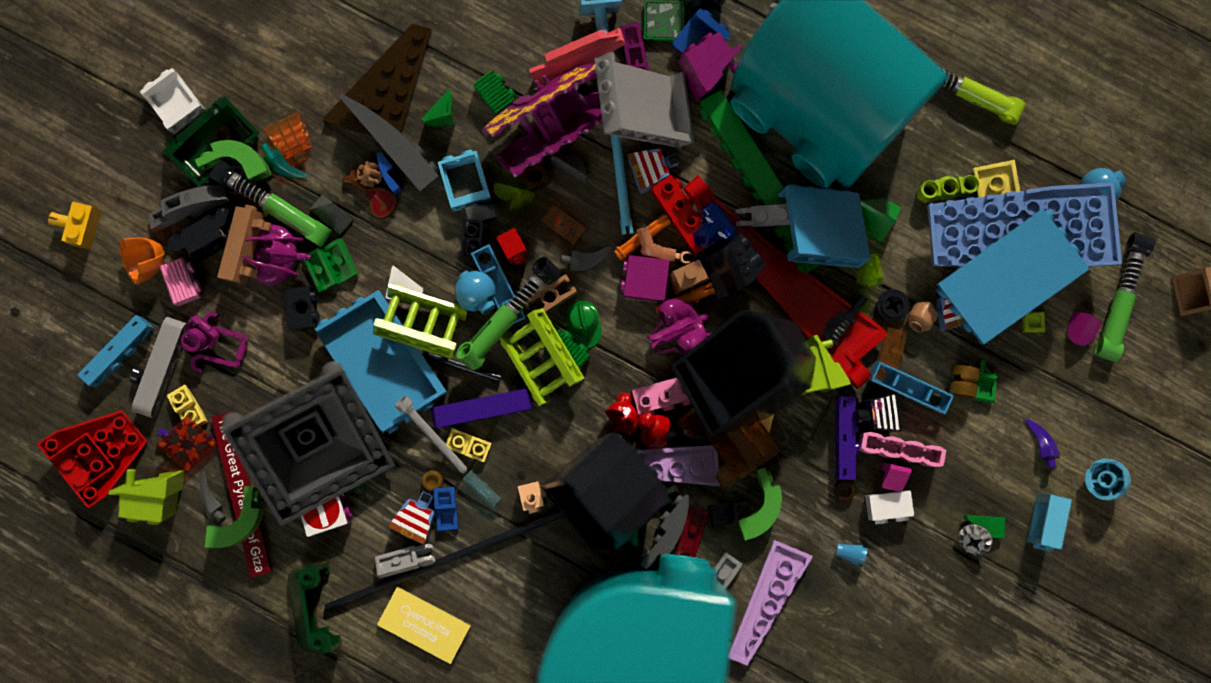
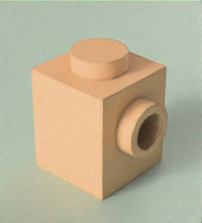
(531, 497)

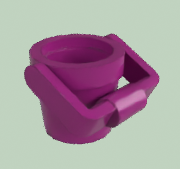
(199, 336)

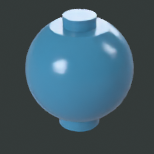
(1105, 175)
(475, 291)

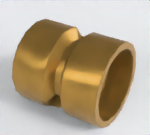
(964, 381)

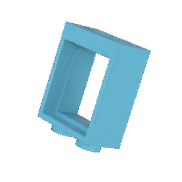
(451, 162)
(1048, 522)

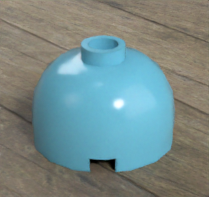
(1108, 479)

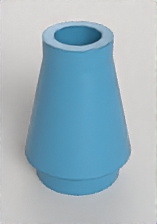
(852, 553)

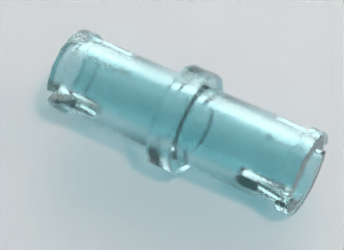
(481, 488)

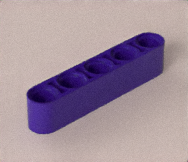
(481, 408)

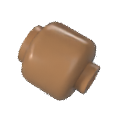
(922, 316)

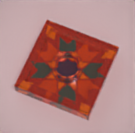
(187, 443)

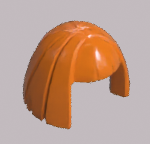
(141, 258)

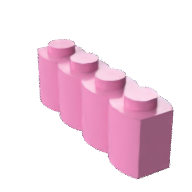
(904, 450)

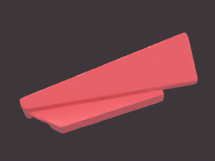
(577, 53)

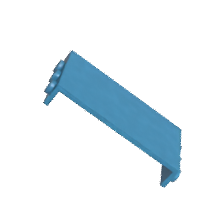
(1012, 276)
(377, 366)

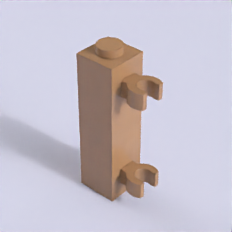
(245, 224)

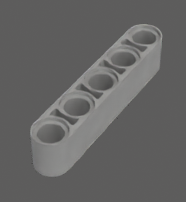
(159, 368)

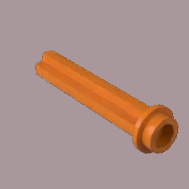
(634, 243)

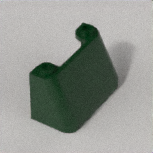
(201, 133)
(308, 635)

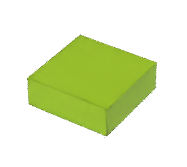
(1034, 322)

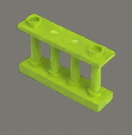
(421, 340)
(559, 356)

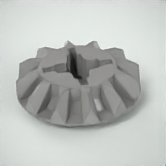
(977, 532)

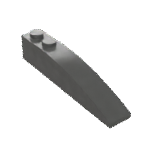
(403, 152)

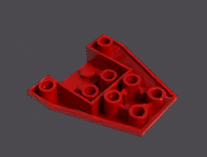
(94, 454)

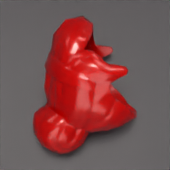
(623, 414)
(653, 430)

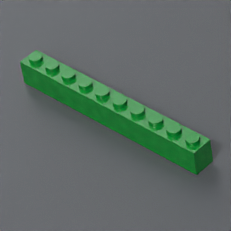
(749, 161)

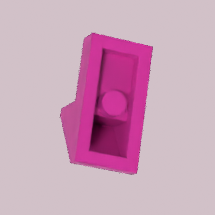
(895, 477)

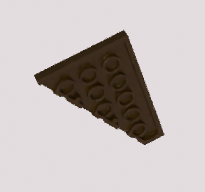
(388, 84)

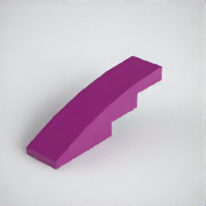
(634, 46)

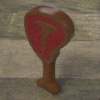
(381, 200)

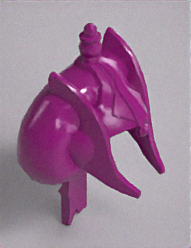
(277, 256)
(684, 326)

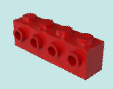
(679, 211)

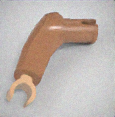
(652, 250)

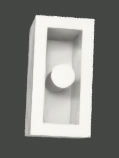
(889, 506)

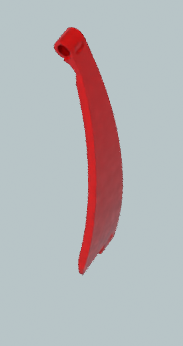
(802, 296)

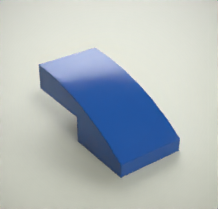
(386, 171)
(446, 509)

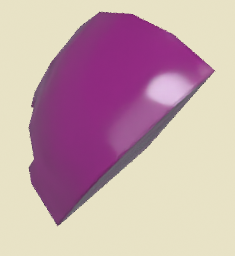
(1083, 328)

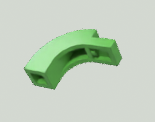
(229, 150)
(767, 513)
(243, 527)

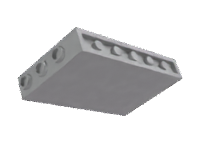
(643, 103)

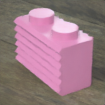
(180, 281)

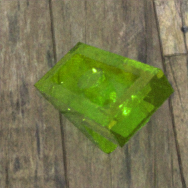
(519, 197)
(870, 272)

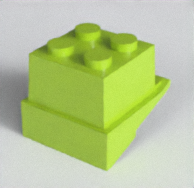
(826, 372)
(149, 498)

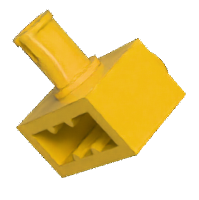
(79, 224)

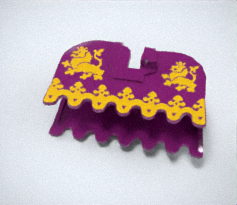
(557, 112)

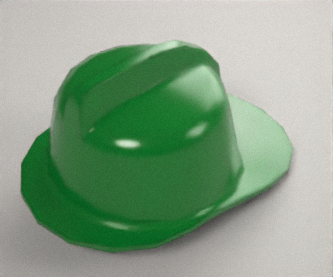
(584, 323)

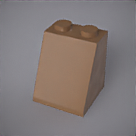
(1193, 291)

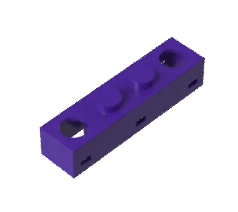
(845, 438)

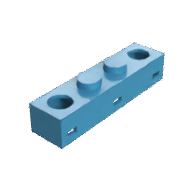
(493, 270)
(123, 344)
(911, 387)

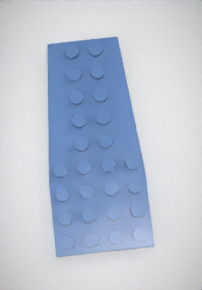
(971, 225)

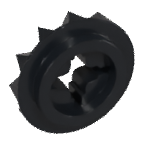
(894, 296)

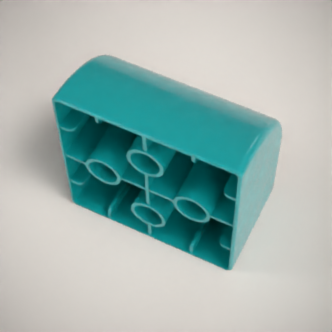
(832, 85)
(644, 627)

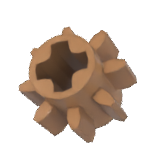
(369, 174)

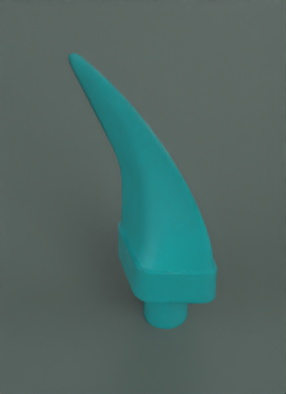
(278, 163)

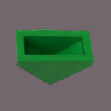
(441, 113)
(879, 217)

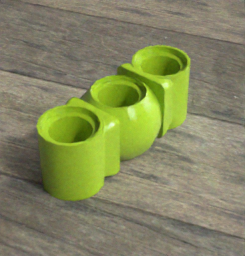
(956, 185)

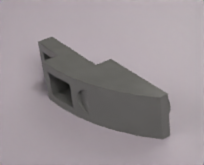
(185, 203)
(673, 525)

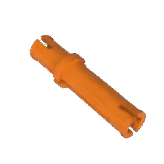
(694, 295)

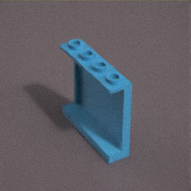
(826, 226)

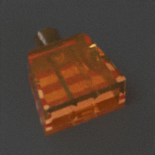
(290, 137)

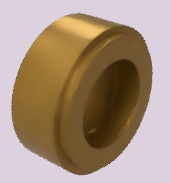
(432, 480)

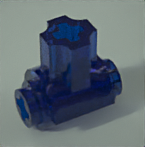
(713, 227)

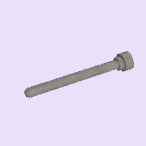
(405, 405)

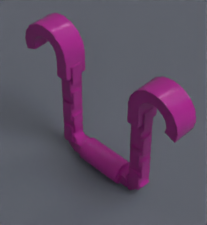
(240, 352)

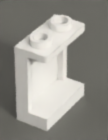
(172, 100)

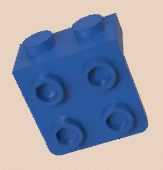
(698, 27)

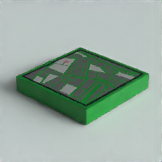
(663, 20)

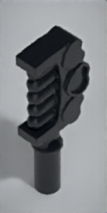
(842, 322)

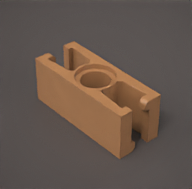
(552, 289)

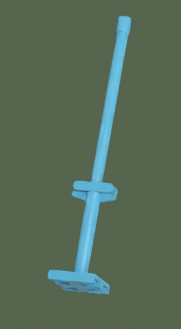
(600, 9)

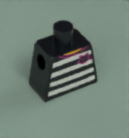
(879, 414)

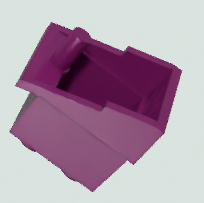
(705, 63)

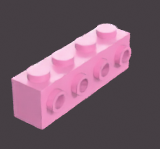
(659, 396)

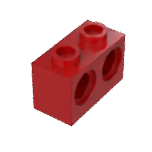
(513, 247)

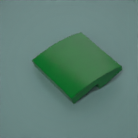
(331, 265)

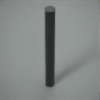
(461, 366)

